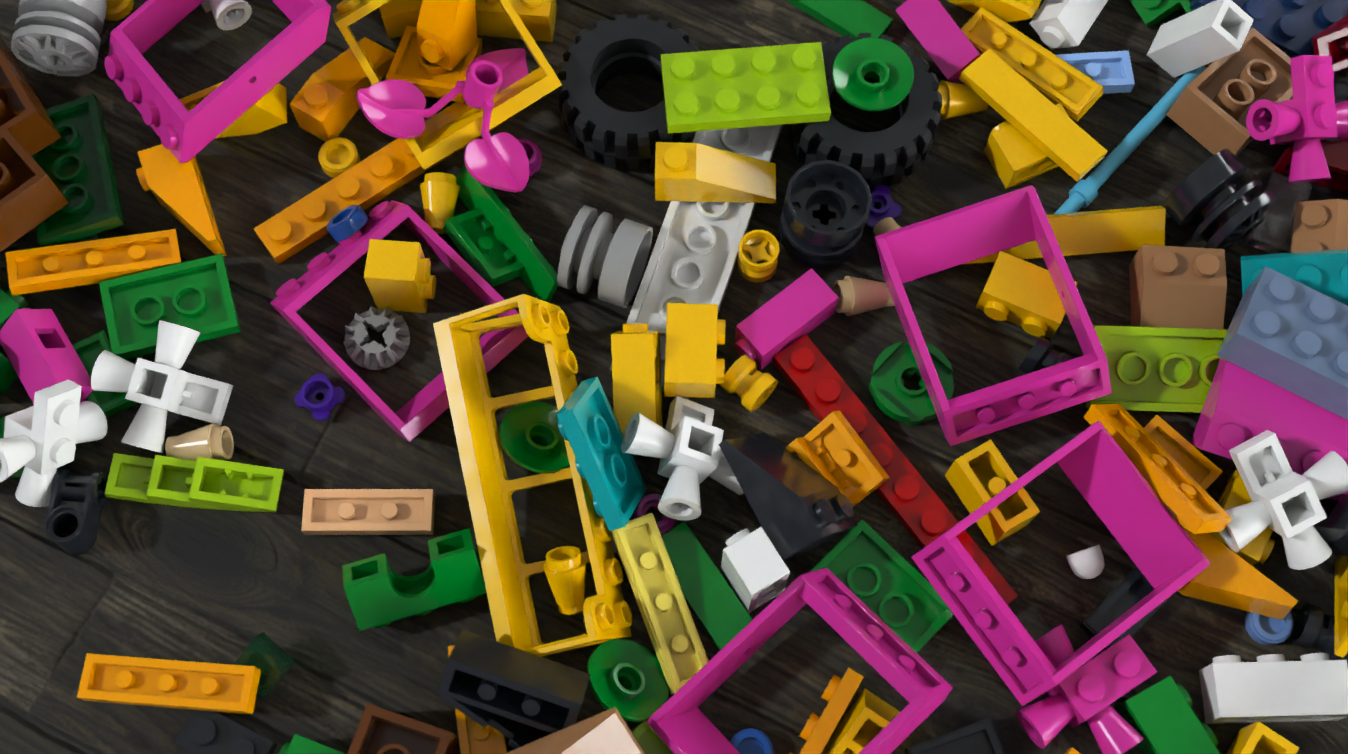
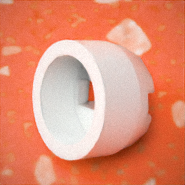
(1087, 562)

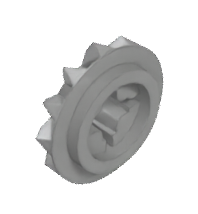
(374, 355)

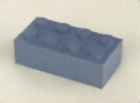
(1292, 339)

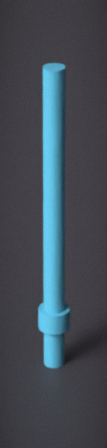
(1086, 190)

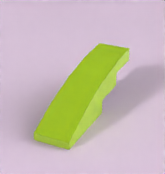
(194, 484)

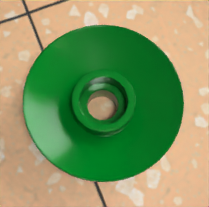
(875, 60)
(530, 425)
(627, 678)

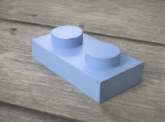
(1108, 69)

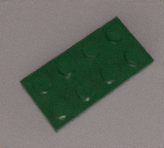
(82, 172)

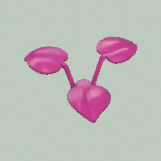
(494, 161)

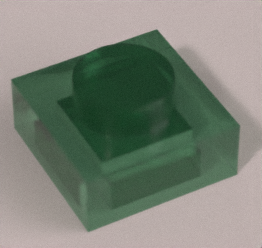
(268, 657)

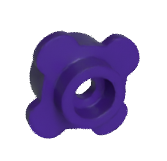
(888, 208)
(319, 385)

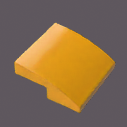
(840, 457)

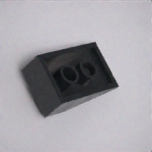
(788, 496)

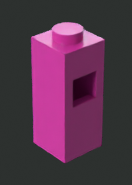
(939, 36)
(785, 318)
(42, 351)

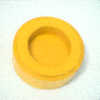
(338, 156)

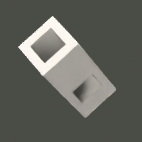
(1065, 21)
(1200, 37)

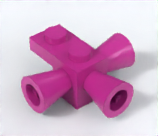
(1304, 119)
(1088, 694)

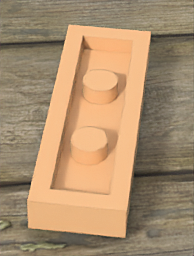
(368, 512)

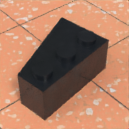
(511, 689)

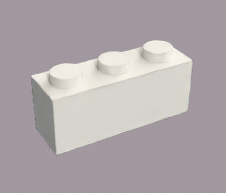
(1274, 689)

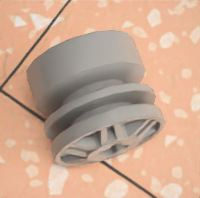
(59, 35)
(595, 253)

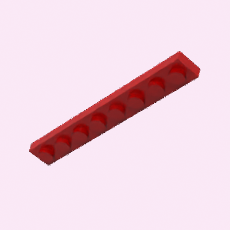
(906, 490)

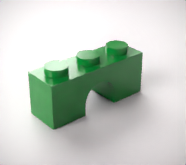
(382, 596)

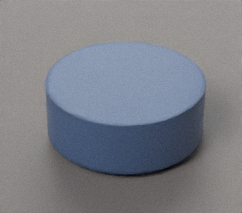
(1268, 630)

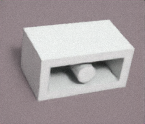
(753, 568)

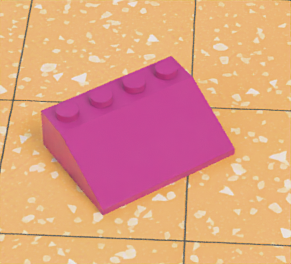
(1247, 405)

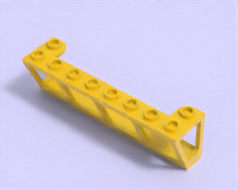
(491, 491)

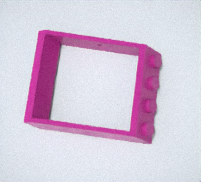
(186, 131)
(967, 236)
(325, 267)
(1129, 512)
(691, 732)

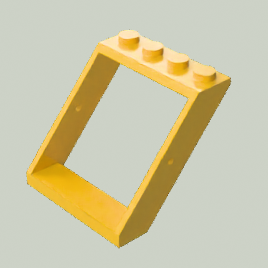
(468, 125)

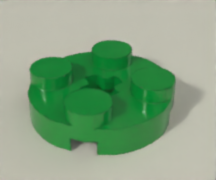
(888, 387)

